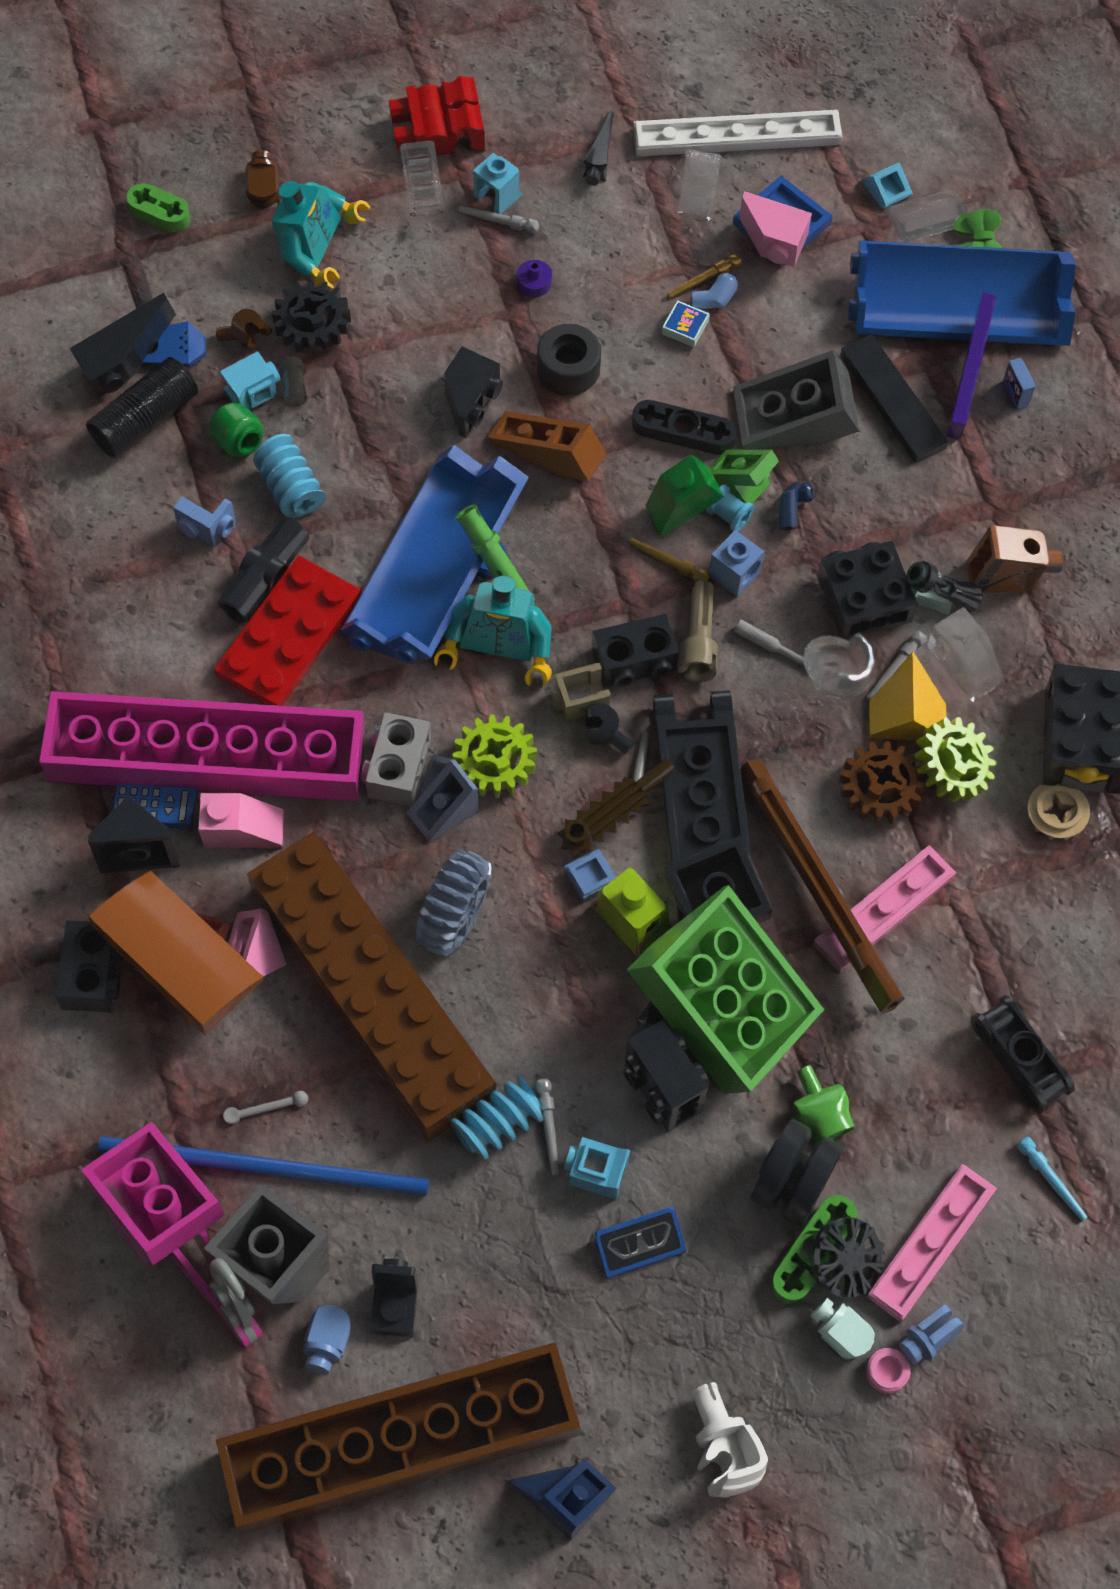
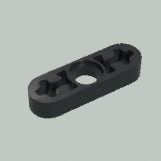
(690, 440)

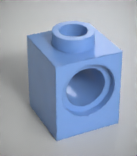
(736, 563)

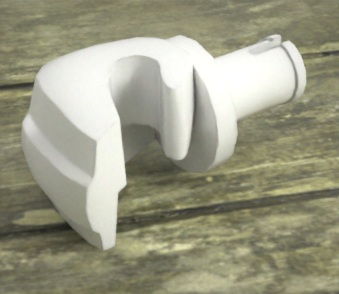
(729, 1444)

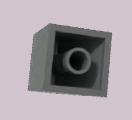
(272, 1248)

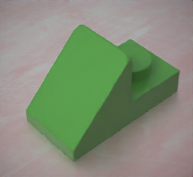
(744, 472)

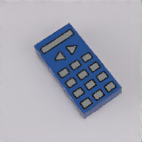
(168, 804)

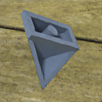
(444, 798)

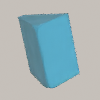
(888, 185)

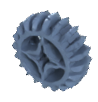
(453, 903)

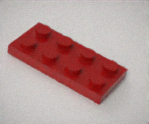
(288, 632)

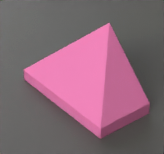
(257, 941)

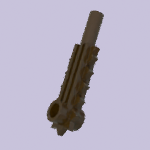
(614, 808)

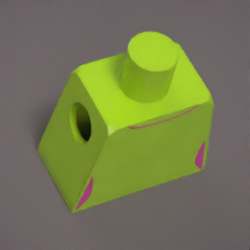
(630, 909)

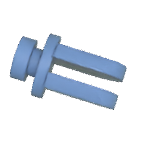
(930, 1335)
(326, 1338)

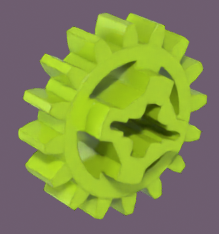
(506, 745)
(955, 759)

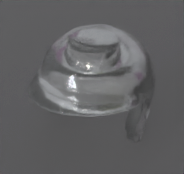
(838, 666)

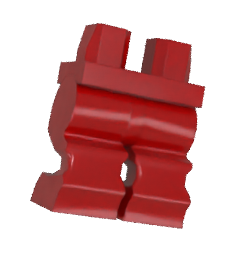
(439, 115)

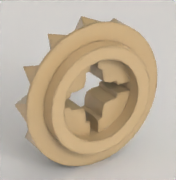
(1066, 798)

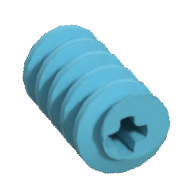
(288, 476)
(498, 1118)

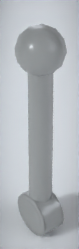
(233, 1116)

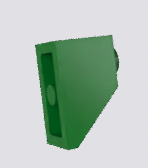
(682, 494)

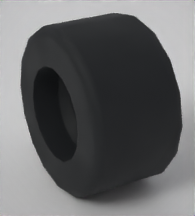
(568, 340)

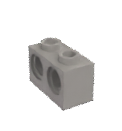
(404, 759)

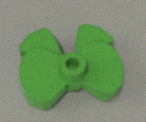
(982, 225)

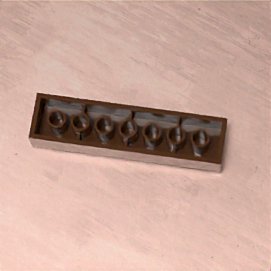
(371, 985)
(397, 1438)

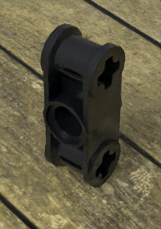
(1031, 1075)

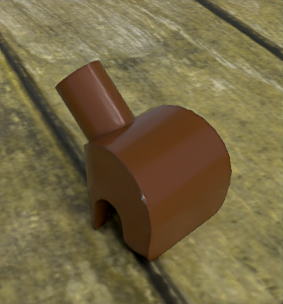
(243, 328)

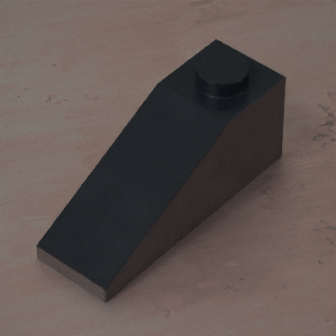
(120, 348)

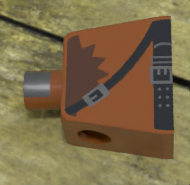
(1011, 560)

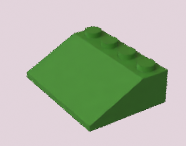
(726, 991)

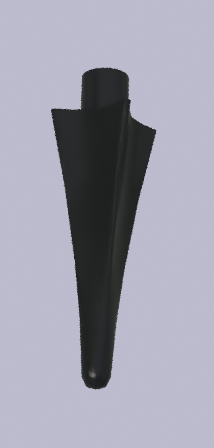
(597, 157)

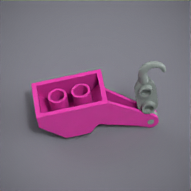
(162, 1206)

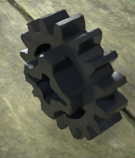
(311, 316)

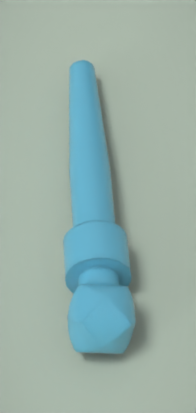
(1039, 1162)

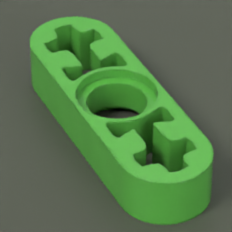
(788, 1267)

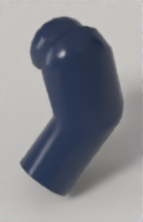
(790, 501)

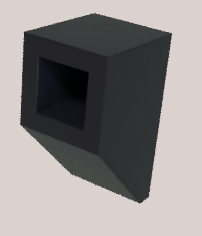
(469, 387)

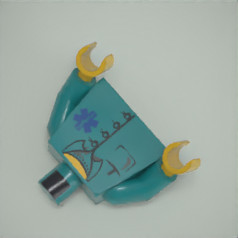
(307, 223)
(500, 623)

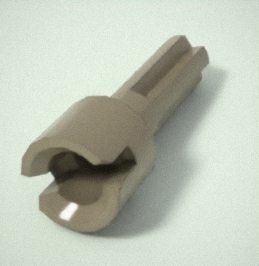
(699, 651)

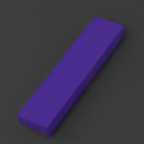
(971, 366)

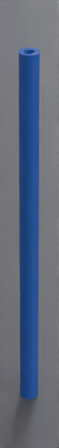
(291, 1169)

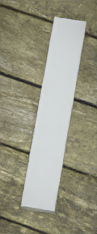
(737, 132)

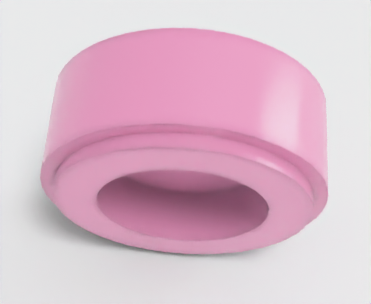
(888, 1370)

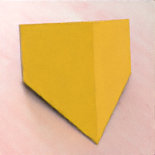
(905, 704)

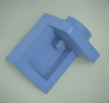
(200, 523)

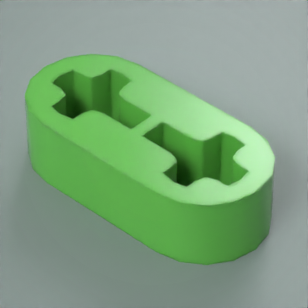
(156, 210)

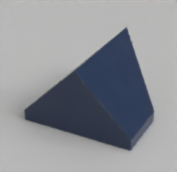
(566, 1495)

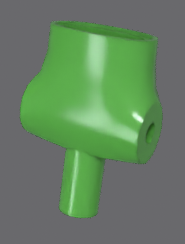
(822, 1108)

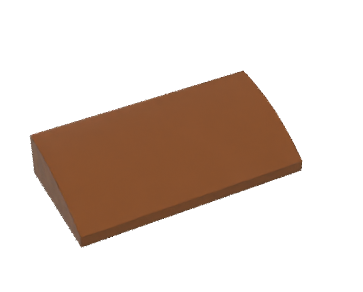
(175, 951)

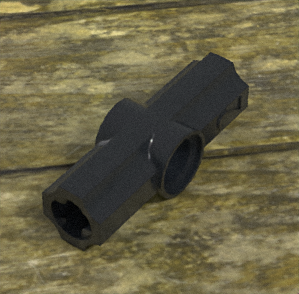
(263, 569)

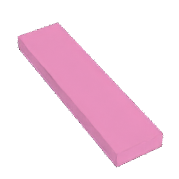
(891, 903)
(931, 1243)

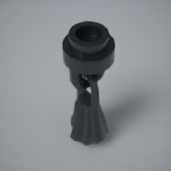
(924, 576)

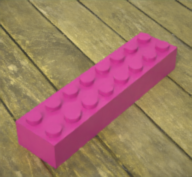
(203, 746)

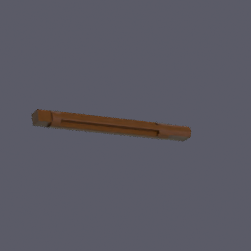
(821, 887)

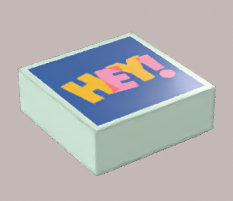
(685, 323)

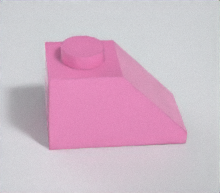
(775, 228)
(239, 822)

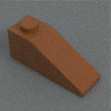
(550, 443)

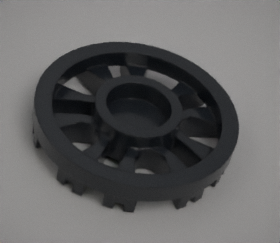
(847, 1257)

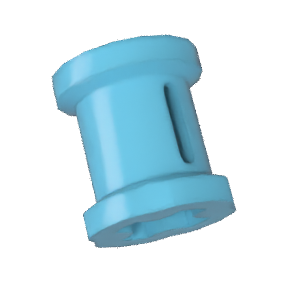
(732, 509)

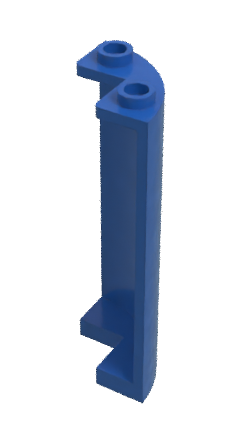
(939, 287)
(430, 558)

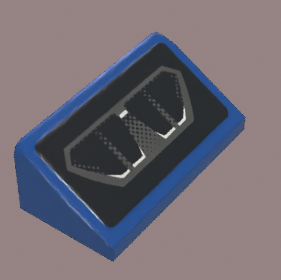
(639, 1242)

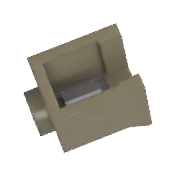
(578, 690)

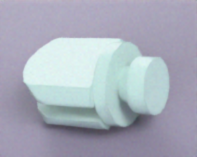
(843, 1329)

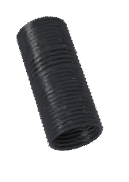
(149, 401)

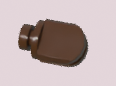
(262, 179)

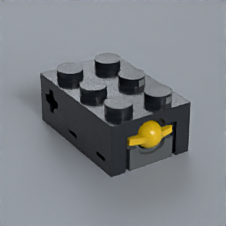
(1082, 729)

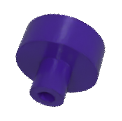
(534, 278)

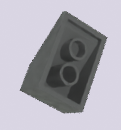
(797, 405)

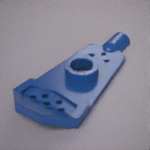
(172, 346)

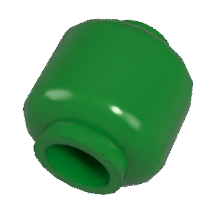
(236, 430)

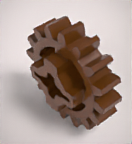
(876, 766)

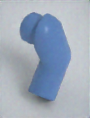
(718, 295)

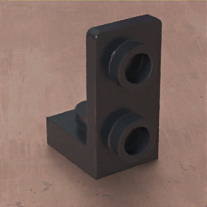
(394, 1298)

